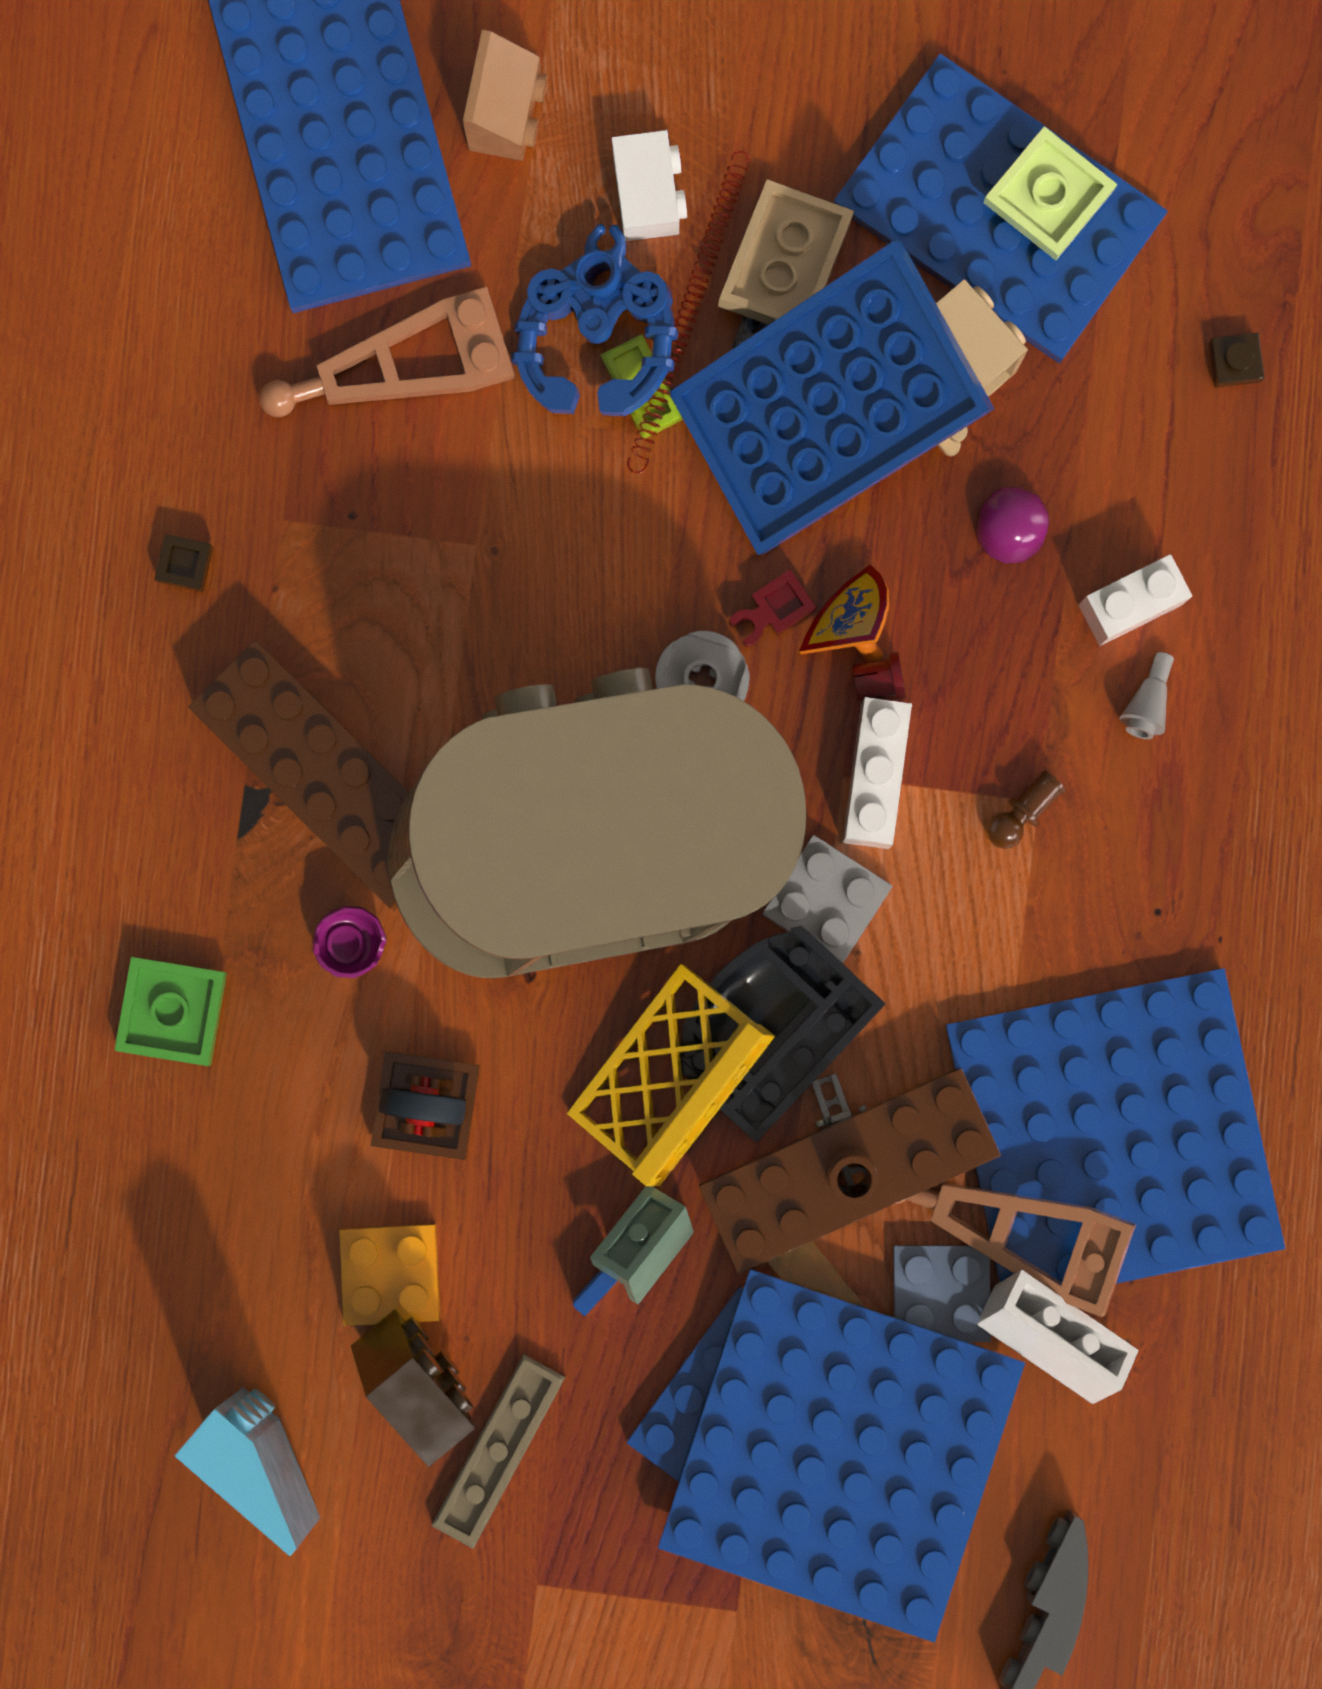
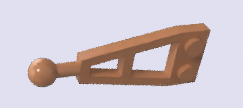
(475, 336)
(1095, 1257)

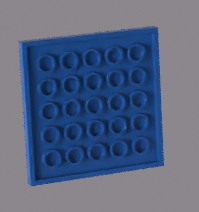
(1125, 1110)
(841, 1455)

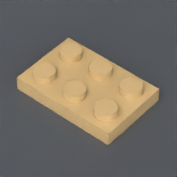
(784, 253)

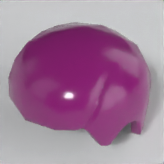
(1012, 524)
(348, 941)

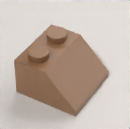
(503, 98)

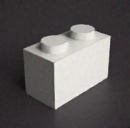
(646, 185)
(1135, 600)

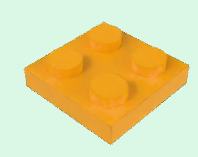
(388, 1272)

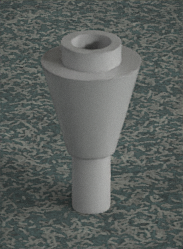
(1147, 709)

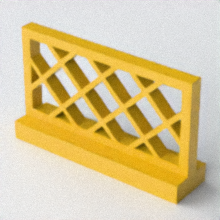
(701, 1101)

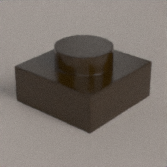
(1236, 360)
(184, 563)

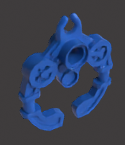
(597, 309)

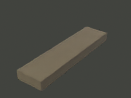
(498, 1451)

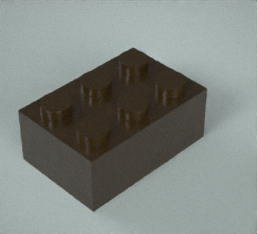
(413, 1386)

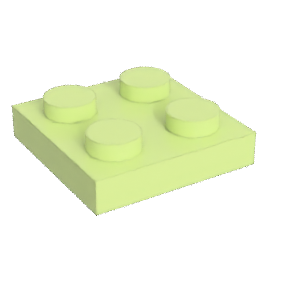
(1050, 193)

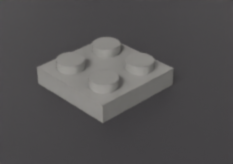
(828, 898)

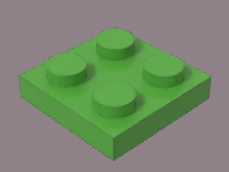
(170, 1011)

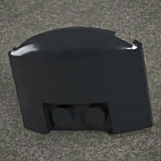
(804, 1001)

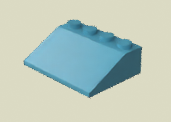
(252, 1467)

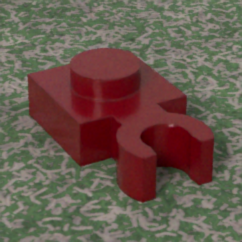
(778, 605)

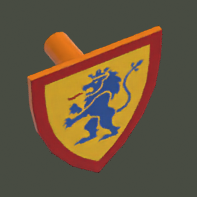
(852, 617)

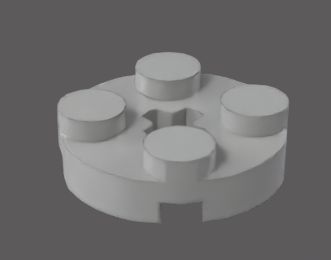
(706, 650)

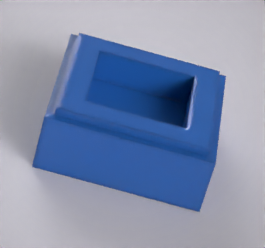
(593, 1292)

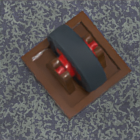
(425, 1105)

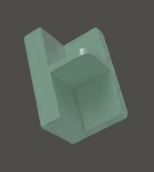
(644, 1242)

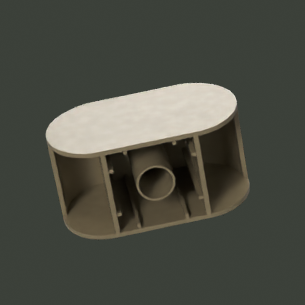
(595, 826)

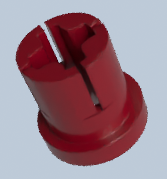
(880, 678)

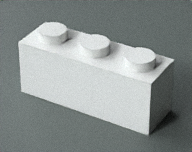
(877, 773)
(1057, 1337)

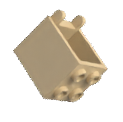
(987, 342)

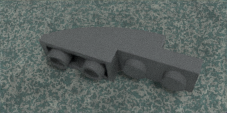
(1060, 1592)

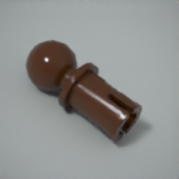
(1007, 828)

